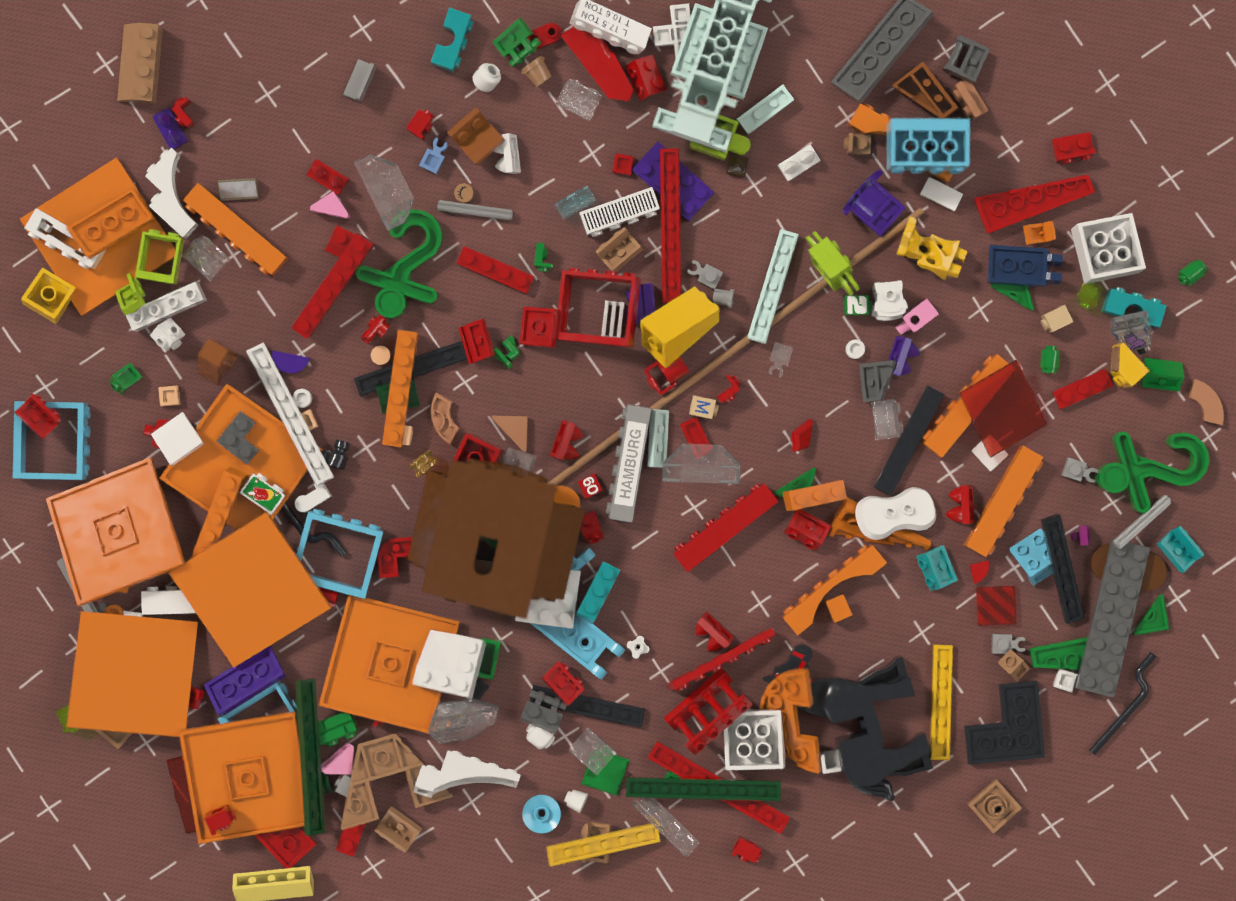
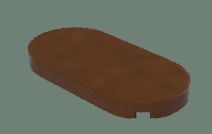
(1154, 573)

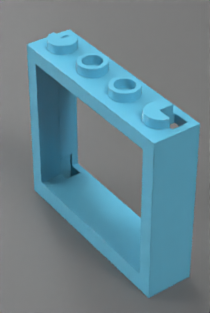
(83, 449)
(353, 524)
(281, 689)

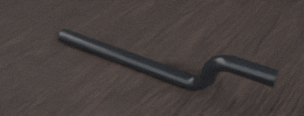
(313, 538)
(1131, 708)

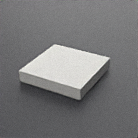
(177, 439)

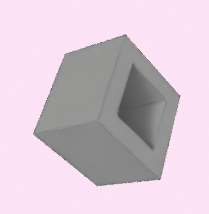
(343, 784)

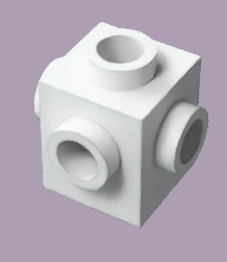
(168, 335)

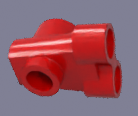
(376, 326)

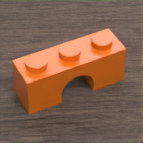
(814, 495)

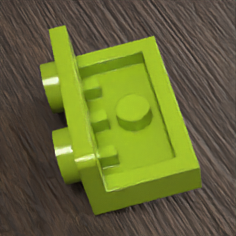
(131, 296)

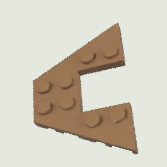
(377, 760)

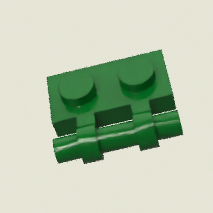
(512, 38)

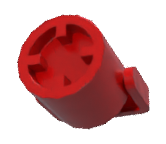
(671, 373)

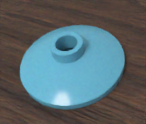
(539, 823)

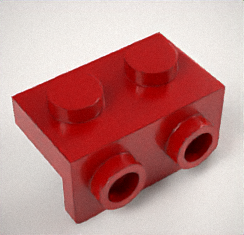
(646, 77)
(38, 416)

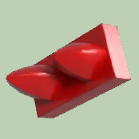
(327, 177)
(561, 447)
(965, 512)
(719, 635)

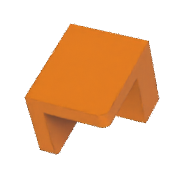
(838, 608)

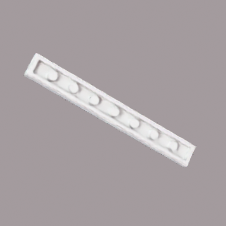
(290, 414)

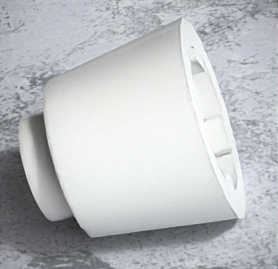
(576, 800)

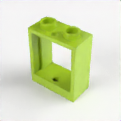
(143, 254)

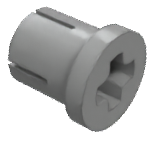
(723, 297)

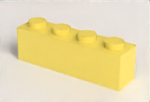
(273, 884)

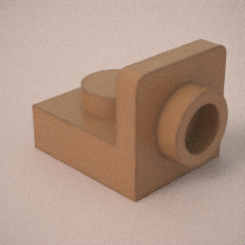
(857, 144)
(1014, 665)

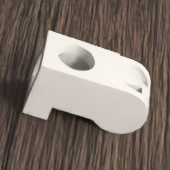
(307, 502)

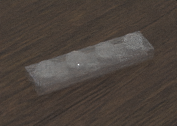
(666, 824)

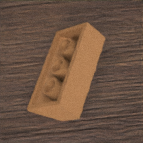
(140, 63)

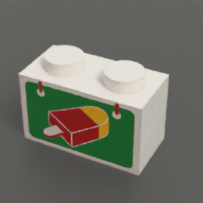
(262, 493)

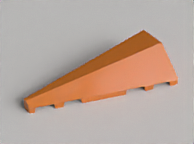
(846, 525)

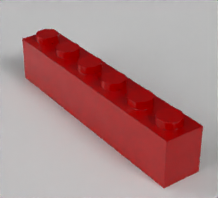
(333, 285)
(725, 527)

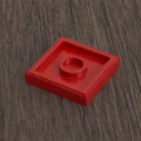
(539, 327)

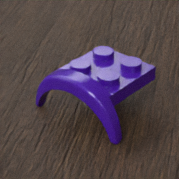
(874, 205)

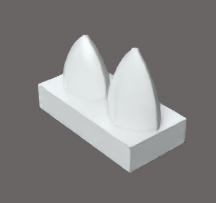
(510, 162)
(799, 163)

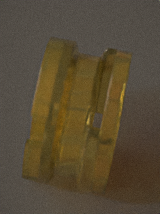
(423, 463)

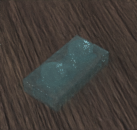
(575, 202)

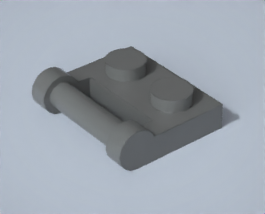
(972, 61)

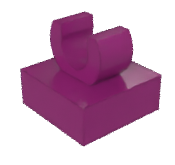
(1083, 535)

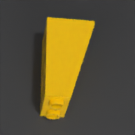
(678, 325)

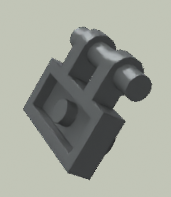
(541, 716)

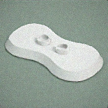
(883, 516)

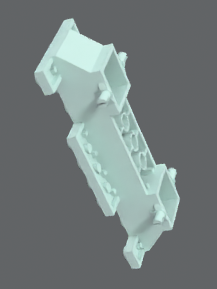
(715, 62)

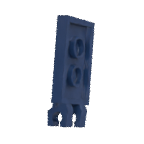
(1022, 266)

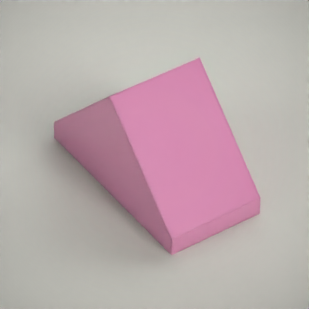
(330, 206)
(340, 761)

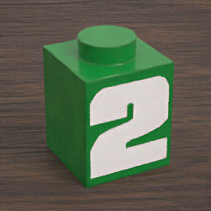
(857, 305)

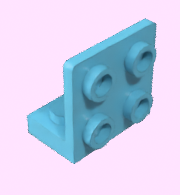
(1033, 557)

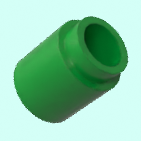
(1192, 273)
(1050, 359)

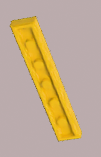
(941, 702)
(602, 844)

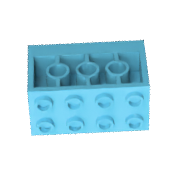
(930, 133)

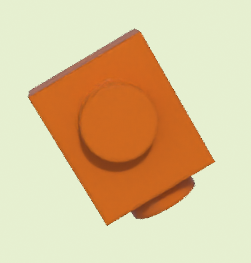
(1039, 233)

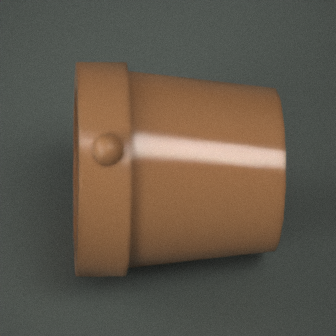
(537, 71)

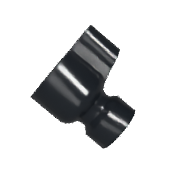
(337, 457)

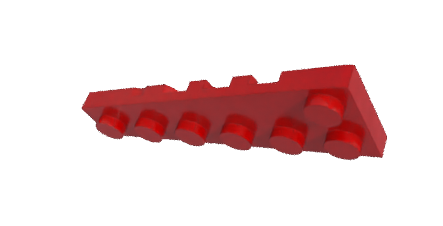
(1016, 205)
(732, 655)

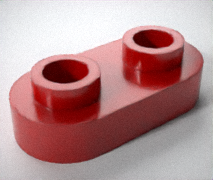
(543, 35)

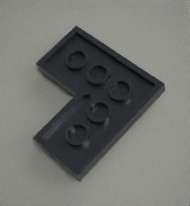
(1017, 735)

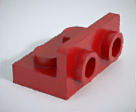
(1073, 147)
(807, 529)
(563, 683)

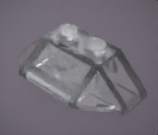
(386, 188)
(701, 465)
(461, 719)

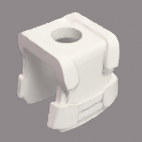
(888, 301)

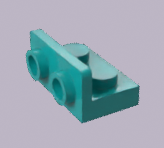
(936, 568)

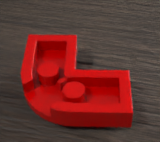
(389, 555)

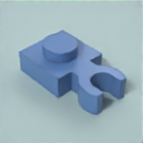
(433, 159)

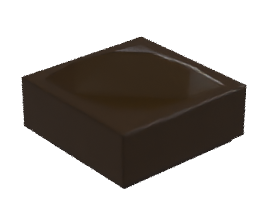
(737, 165)

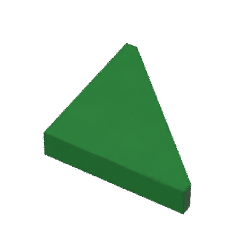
(1019, 294)
(803, 481)
(1154, 619)

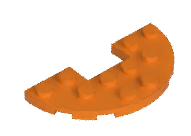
(784, 694)

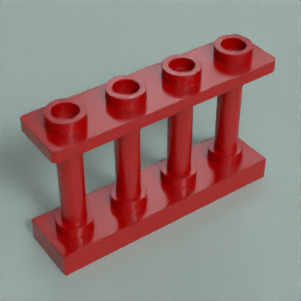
(700, 697)

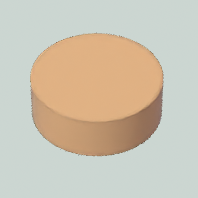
(380, 355)

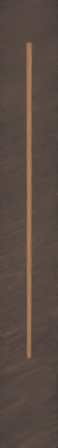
(735, 348)

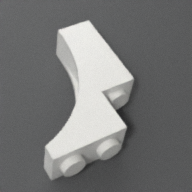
(167, 202)

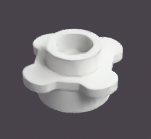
(637, 652)

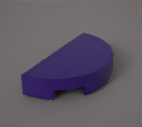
(288, 362)

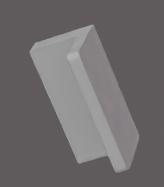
(360, 80)

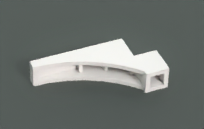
(461, 770)

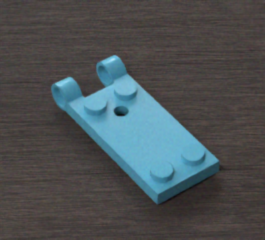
(571, 642)

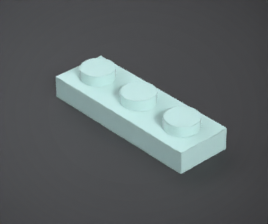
(765, 109)
(658, 437)

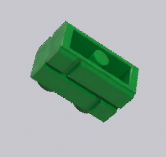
(336, 727)

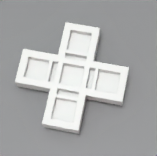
(674, 33)

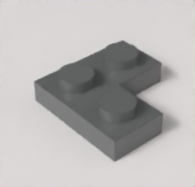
(234, 440)

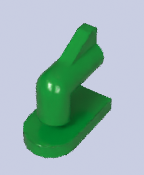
(513, 353)

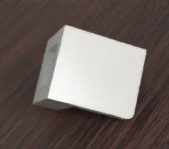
(830, 761)

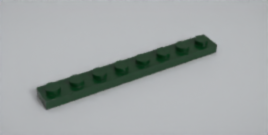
(310, 756)
(703, 788)

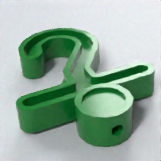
(396, 280)
(1134, 469)

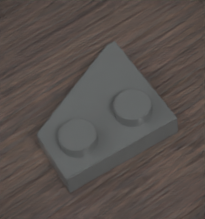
(876, 379)

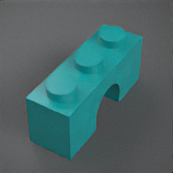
(448, 56)
(1117, 302)
(597, 592)

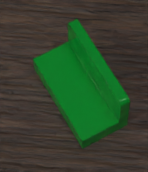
(1163, 374)

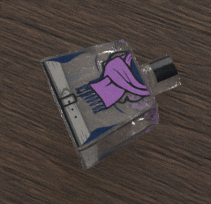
(1133, 331)

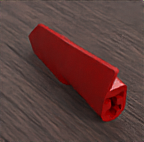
(599, 63)

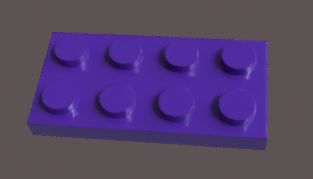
(692, 190)
(244, 681)

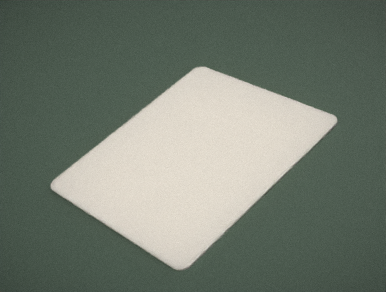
(982, 455)

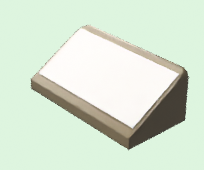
(238, 189)

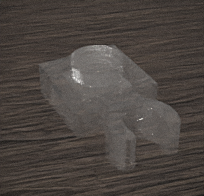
(780, 356)

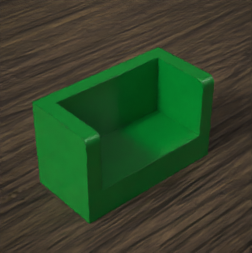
(490, 658)

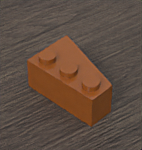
(926, 91)
(215, 360)

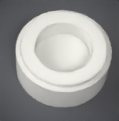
(855, 349)
(302, 398)

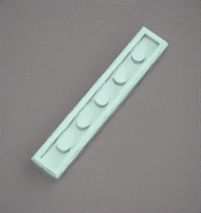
(772, 286)

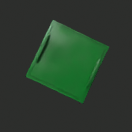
(609, 778)

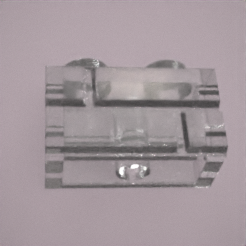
(886, 419)

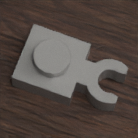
(708, 275)
(1076, 470)
(1003, 643)

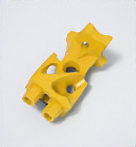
(934, 259)

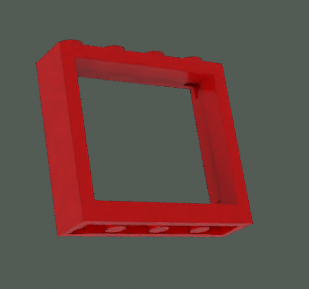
(609, 276)

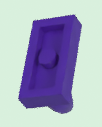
(170, 128)
(901, 349)

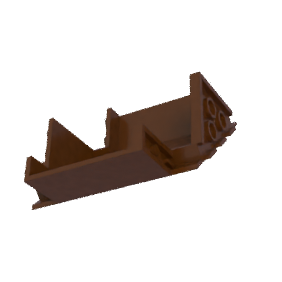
(501, 504)

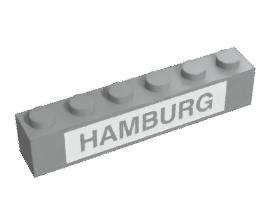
(629, 463)

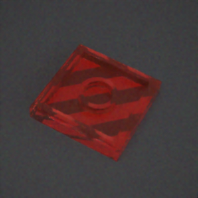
(995, 605)

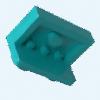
(1180, 548)

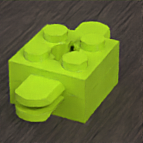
(737, 144)
(831, 264)

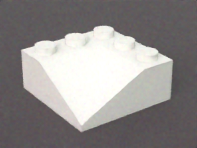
(1108, 248)
(450, 664)
(755, 741)

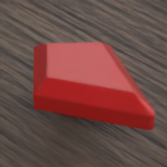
(801, 436)

